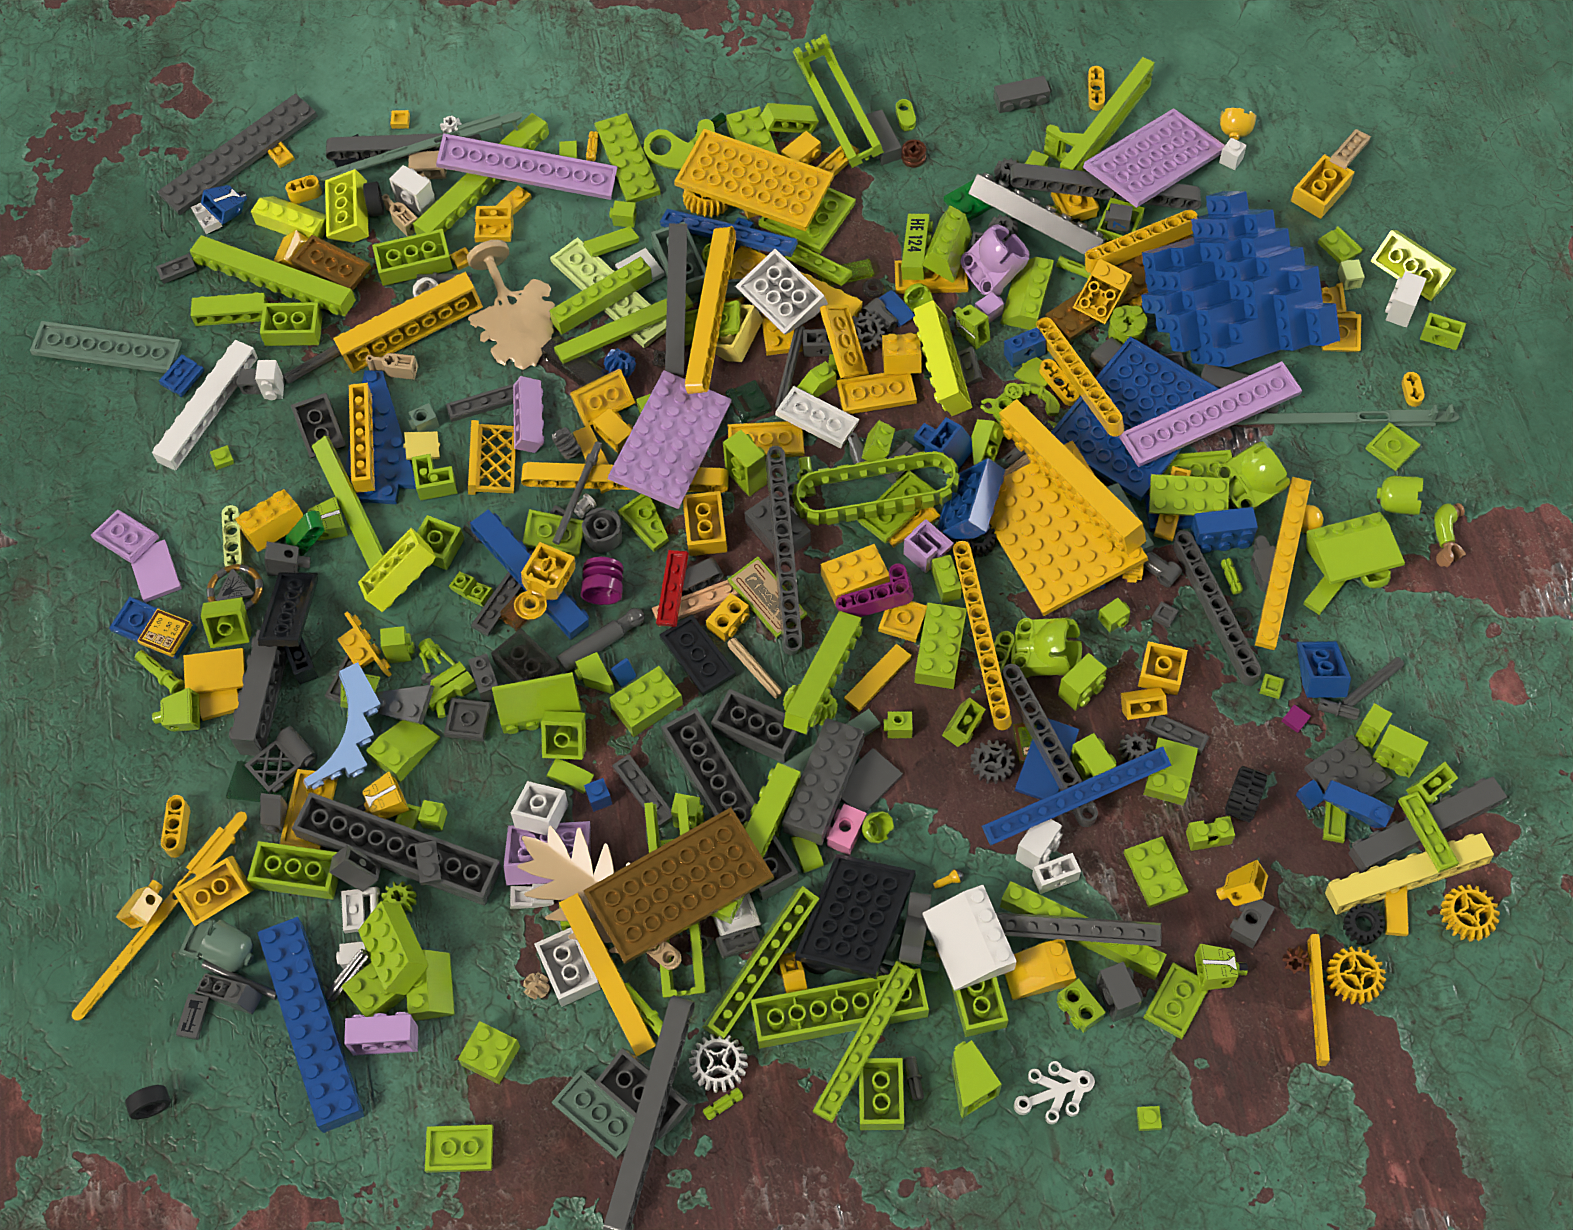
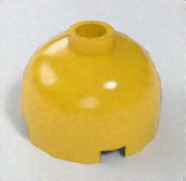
(1237, 123)

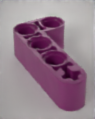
(879, 597)

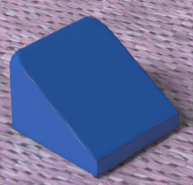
(623, 672)
(1310, 794)

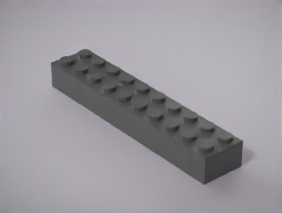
(722, 788)
(393, 846)

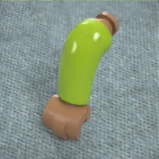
(1443, 522)

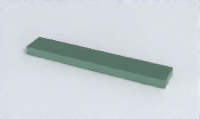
(864, 721)

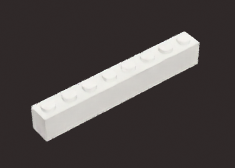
(204, 405)

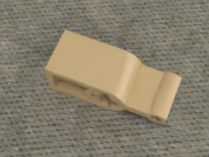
(401, 215)
(394, 365)

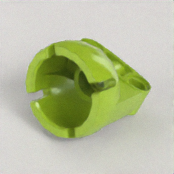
(1254, 476)
(1046, 647)

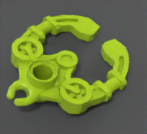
(1015, 391)

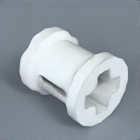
(584, 505)

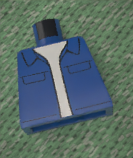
(223, 202)

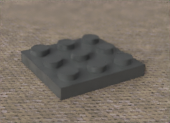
(1351, 766)

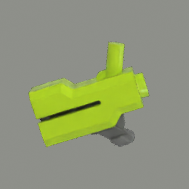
(448, 685)

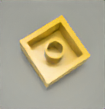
(901, 353)
(1162, 668)

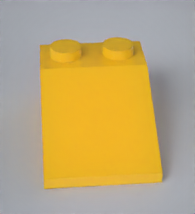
(213, 890)
(1040, 970)

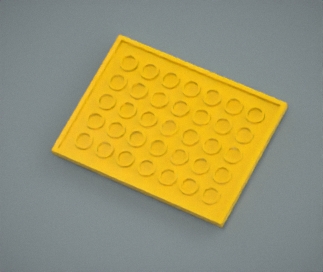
(1052, 541)

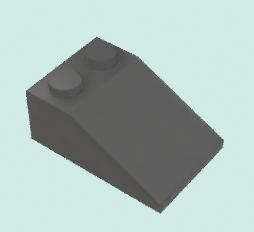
(317, 419)

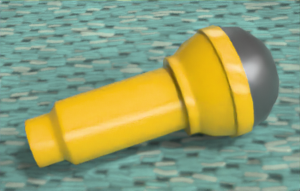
(955, 876)

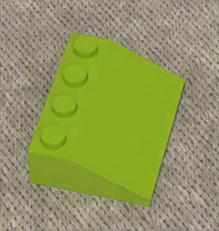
(1354, 548)
(525, 702)

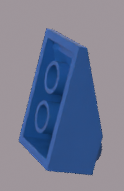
(1323, 669)

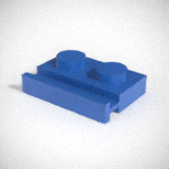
(181, 375)

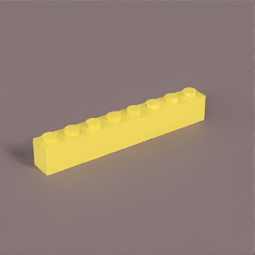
(1412, 871)

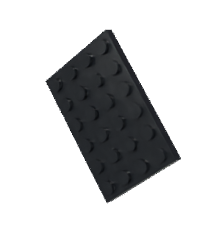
(855, 916)

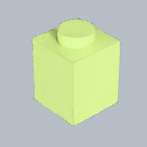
(1350, 274)

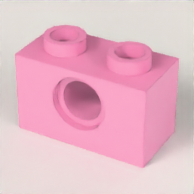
(842, 840)

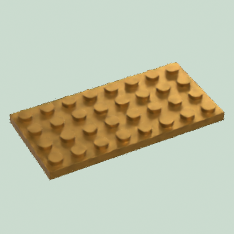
(678, 885)

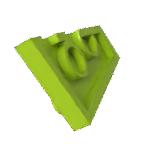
(644, 521)

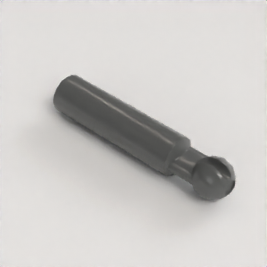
(600, 639)

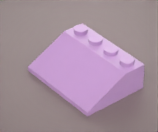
(517, 853)

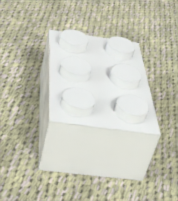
(567, 967)

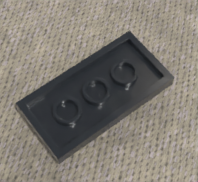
(697, 655)

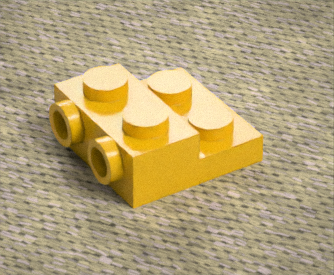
(1076, 206)
(1350, 334)

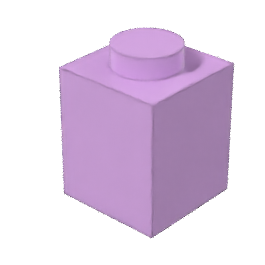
(991, 306)

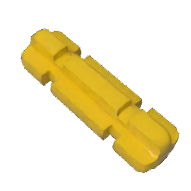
(592, 146)

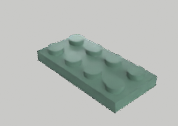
(596, 1113)

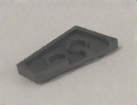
(405, 703)

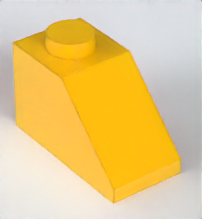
(792, 973)

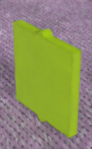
(1030, 373)

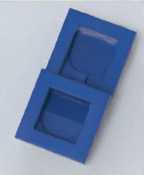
(897, 307)

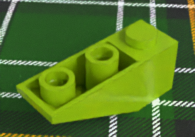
(986, 440)

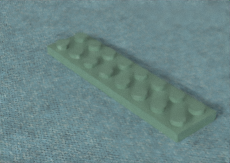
(105, 347)

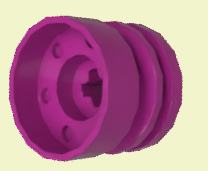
(602, 581)

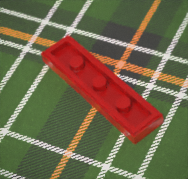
(672, 588)

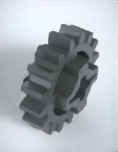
(868, 324)
(992, 770)

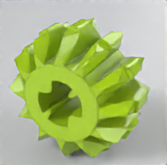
(404, 892)

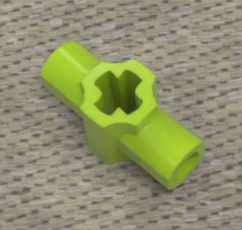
(805, 467)

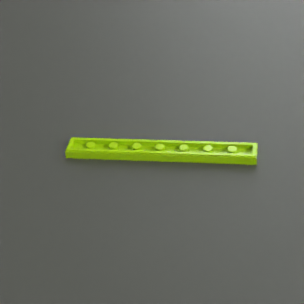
(615, 330)
(348, 501)
(864, 1042)

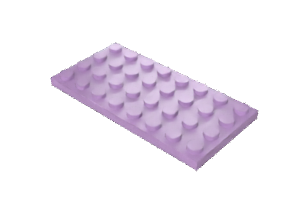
(1154, 157)
(669, 440)

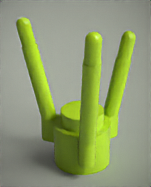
(430, 650)

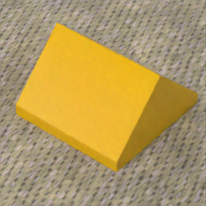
(289, 247)

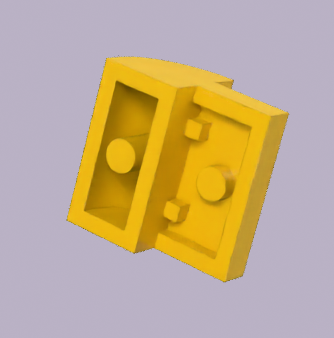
(494, 223)

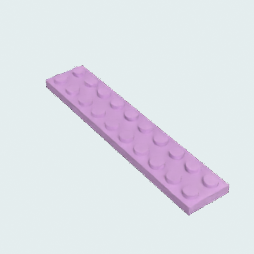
(526, 166)
(1210, 414)

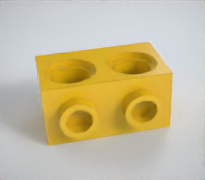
(724, 615)

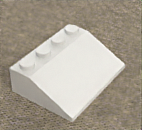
(781, 293)
(969, 938)

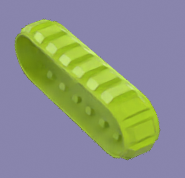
(870, 469)

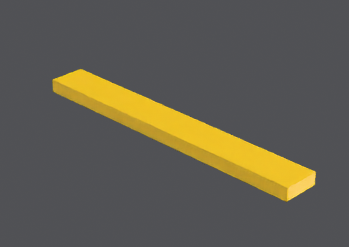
(607, 974)

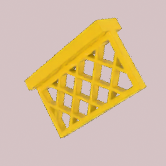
(475, 458)

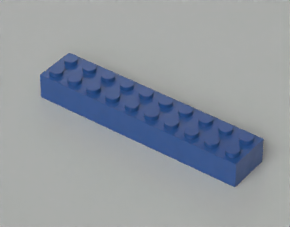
(310, 1025)

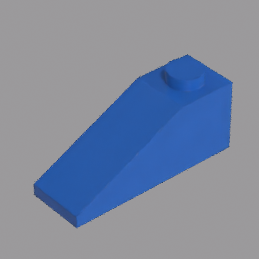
(1358, 804)

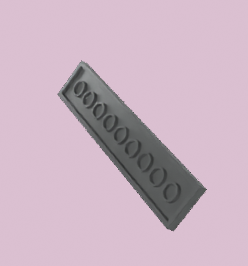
(237, 153)

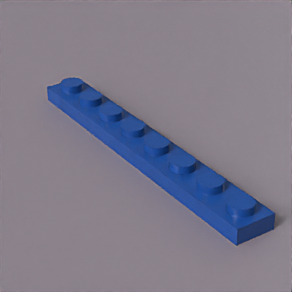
(744, 236)

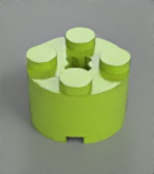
(1127, 322)

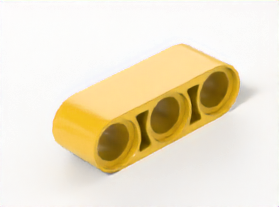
(178, 834)

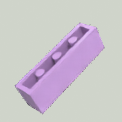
(528, 414)

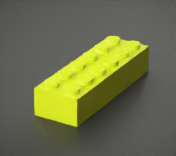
(942, 358)

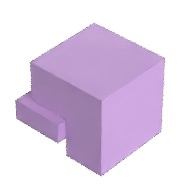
(926, 544)

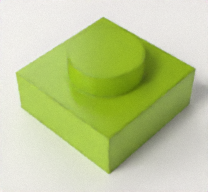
(222, 457)
(1149, 1118)

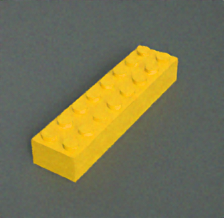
(409, 321)

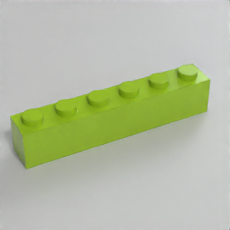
(601, 295)

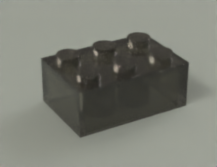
(524, 659)

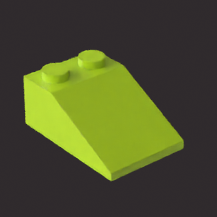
(402, 748)
(1174, 781)

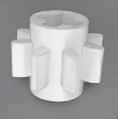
(450, 124)

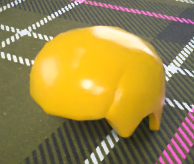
(1312, 518)

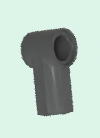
(877, 307)
(1164, 571)

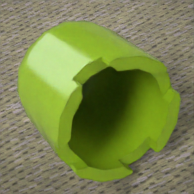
(1400, 494)

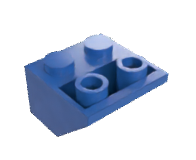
(952, 441)

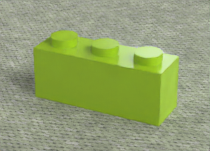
(789, 118)

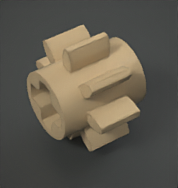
(536, 985)

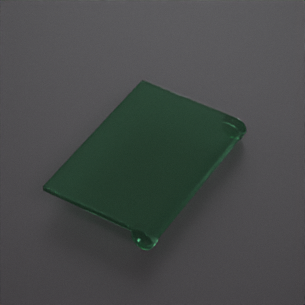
(246, 787)

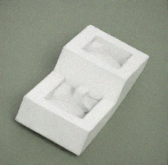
(205, 218)
(519, 900)

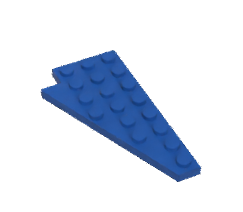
(390, 462)

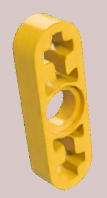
(1096, 93)
(1058, 374)

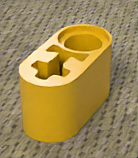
(303, 189)

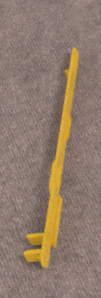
(201, 862)

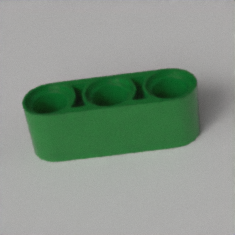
(306, 531)

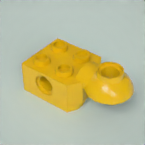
(544, 580)

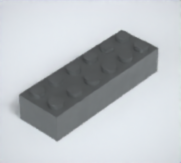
(258, 698)
(823, 781)

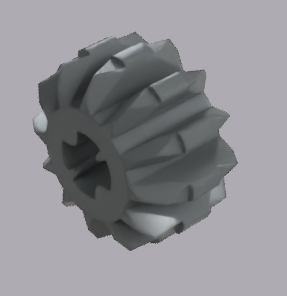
(1002, 170)
(1006, 222)
(566, 443)
(1134, 742)

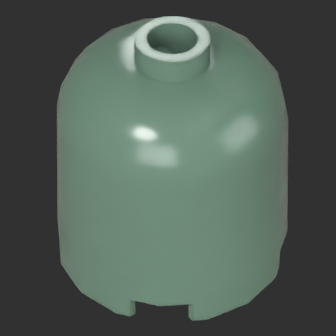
(227, 947)

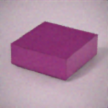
(1296, 718)

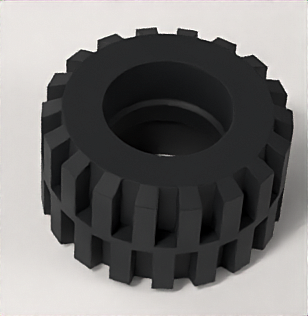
(1246, 794)

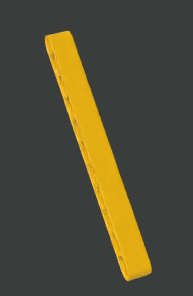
(710, 310)
(568, 474)
(984, 640)

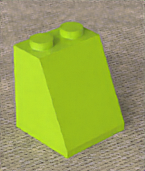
(973, 1078)

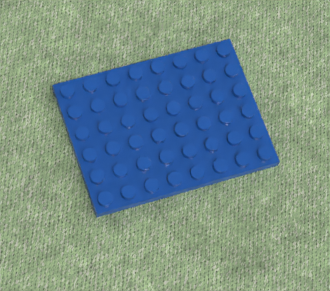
(1141, 388)

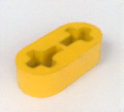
(1408, 389)

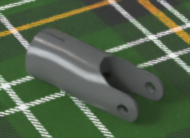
(856, 448)

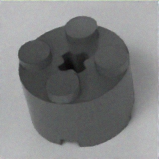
(602, 530)

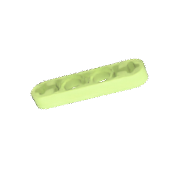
(229, 540)

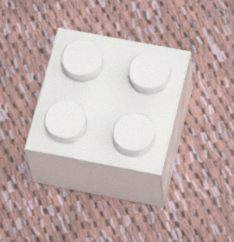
(412, 190)
(1404, 298)
(539, 808)
(1039, 843)

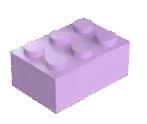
(381, 1034)

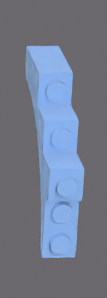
(347, 756)

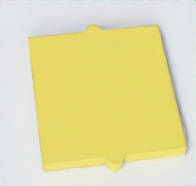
(421, 443)

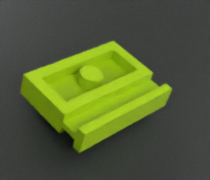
(1339, 245)

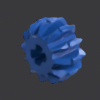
(620, 360)

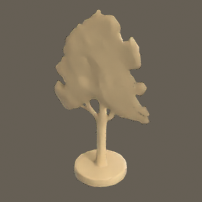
(518, 327)

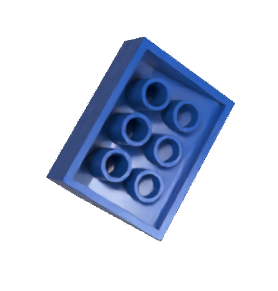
(973, 504)

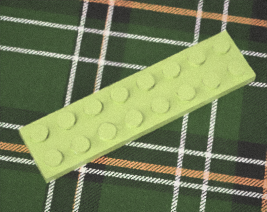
(585, 271)

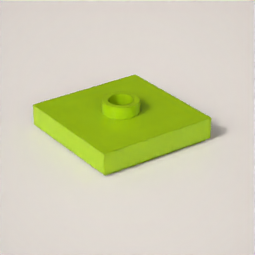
(1393, 446)

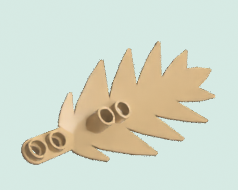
(573, 877)

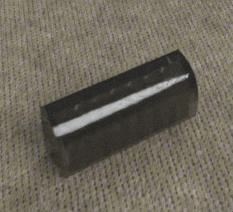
(581, 370)

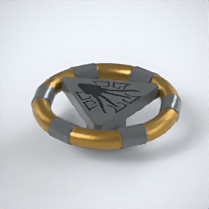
(234, 585)

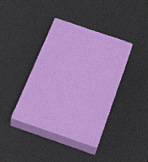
(125, 536)
(156, 572)

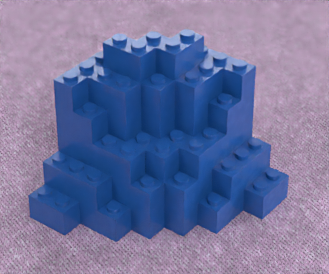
(1236, 288)

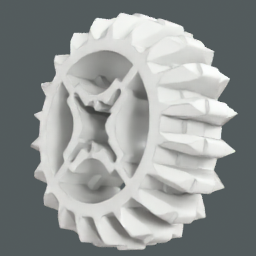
(712, 1070)

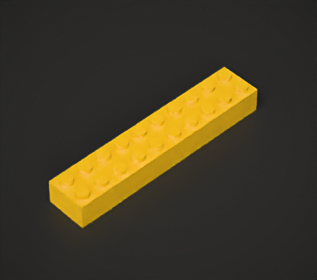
(1072, 477)

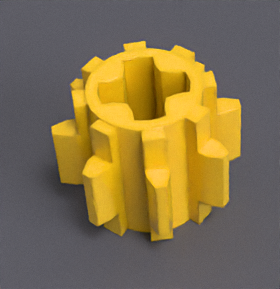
(1134, 574)

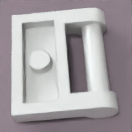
(353, 907)

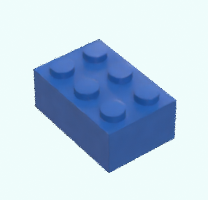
(1224, 529)

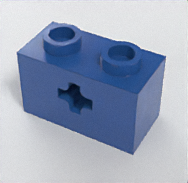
(1024, 347)

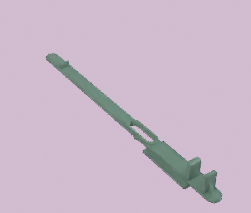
(464, 130)
(1398, 418)

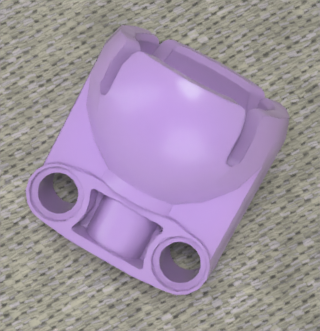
(994, 261)

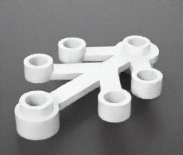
(1056, 1091)

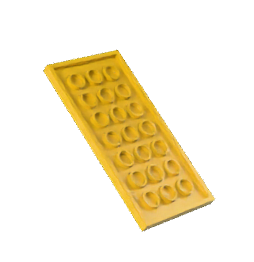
(754, 179)

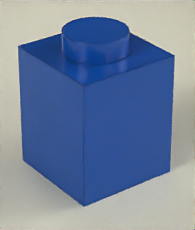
(598, 794)

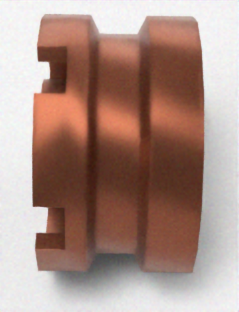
(913, 153)

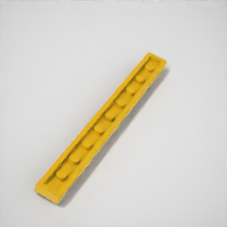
(1282, 564)

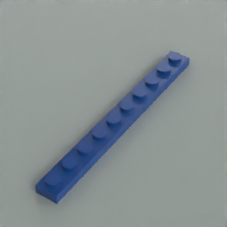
(1076, 796)

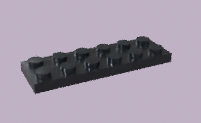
(288, 609)

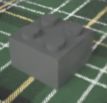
(1119, 991)

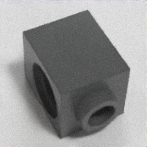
(247, 382)

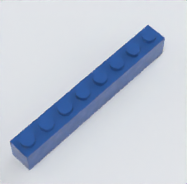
(513, 557)

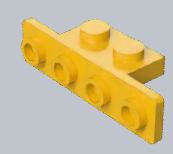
(359, 648)

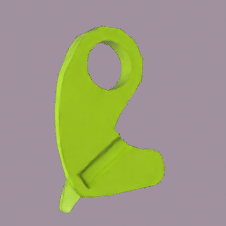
(679, 149)

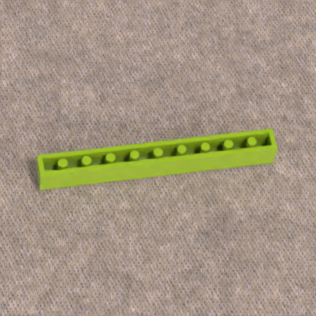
(473, 187)
(272, 275)

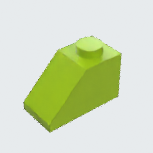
(818, 380)
(594, 674)

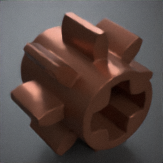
(1295, 965)

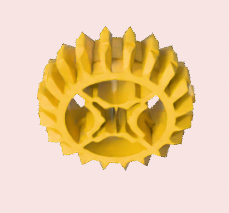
(703, 205)
(1467, 898)
(1340, 979)

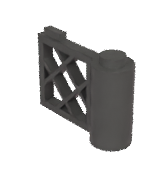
(296, 751)

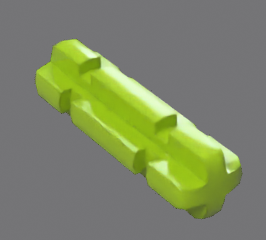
(1231, 576)
(723, 1103)

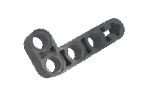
(915, 928)

